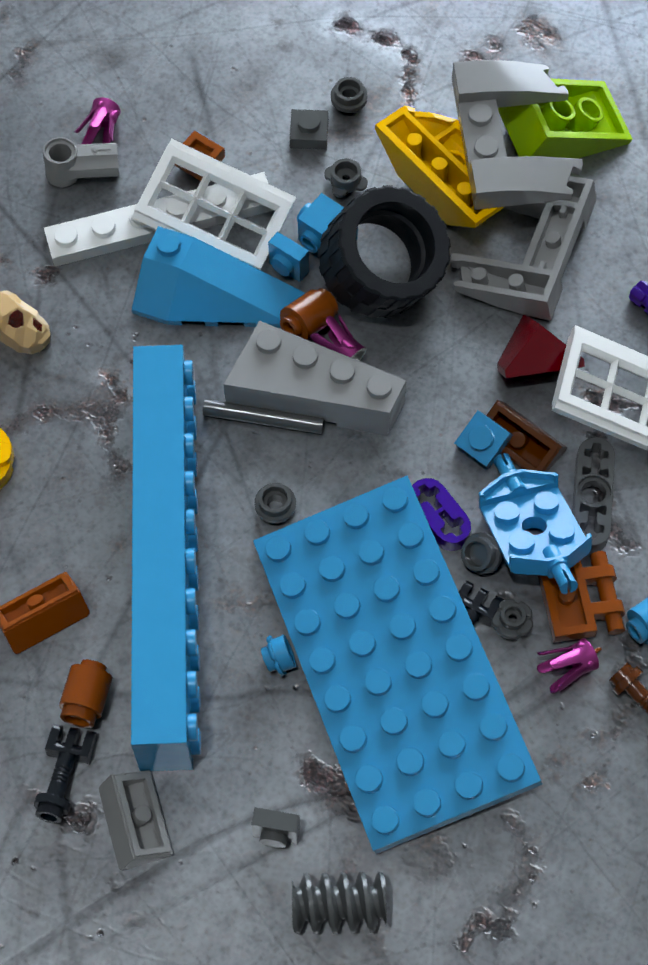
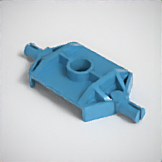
(527, 501)

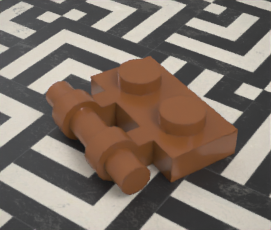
(573, 614)

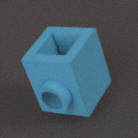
(314, 220)

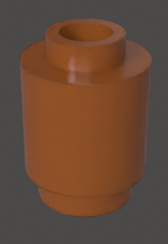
(308, 313)
(85, 693)

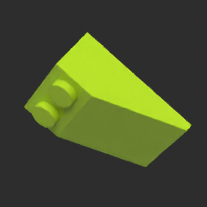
(568, 128)

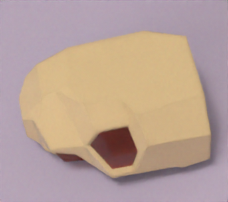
(21, 325)

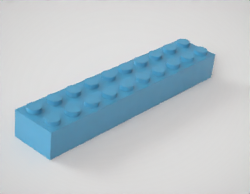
(164, 561)

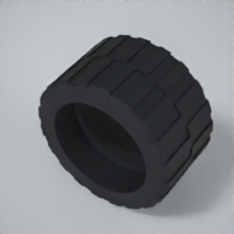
(416, 226)

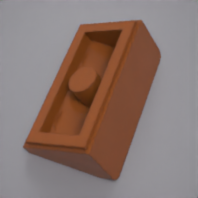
(42, 612)

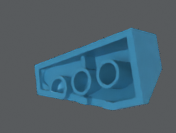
(200, 283)

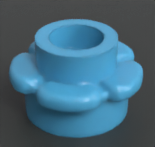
(278, 655)

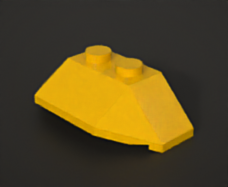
(432, 163)

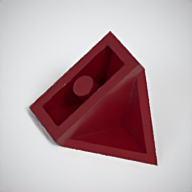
(532, 351)

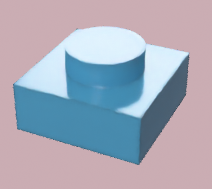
(288, 257)
(483, 439)

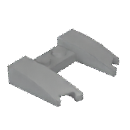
(493, 177)
(536, 283)

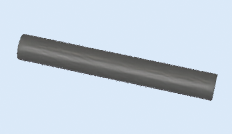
(263, 416)

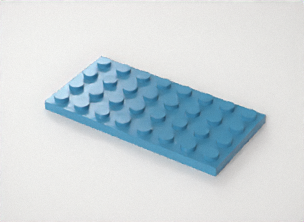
(395, 665)

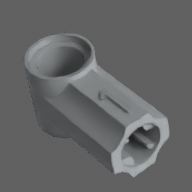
(68, 162)

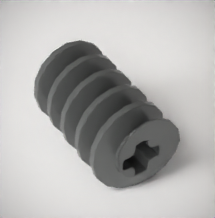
(339, 902)

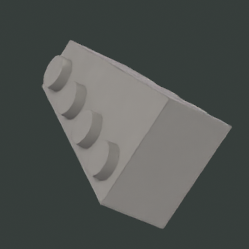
(311, 380)

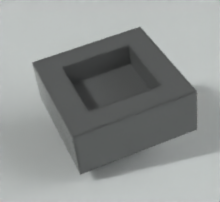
(309, 129)
(275, 827)

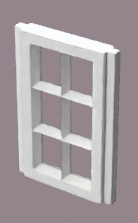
(225, 176)
(591, 414)

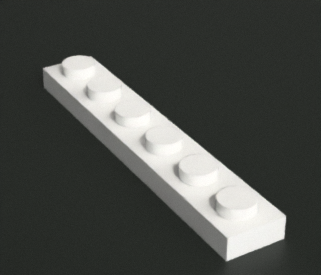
(116, 230)

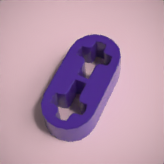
(447, 509)

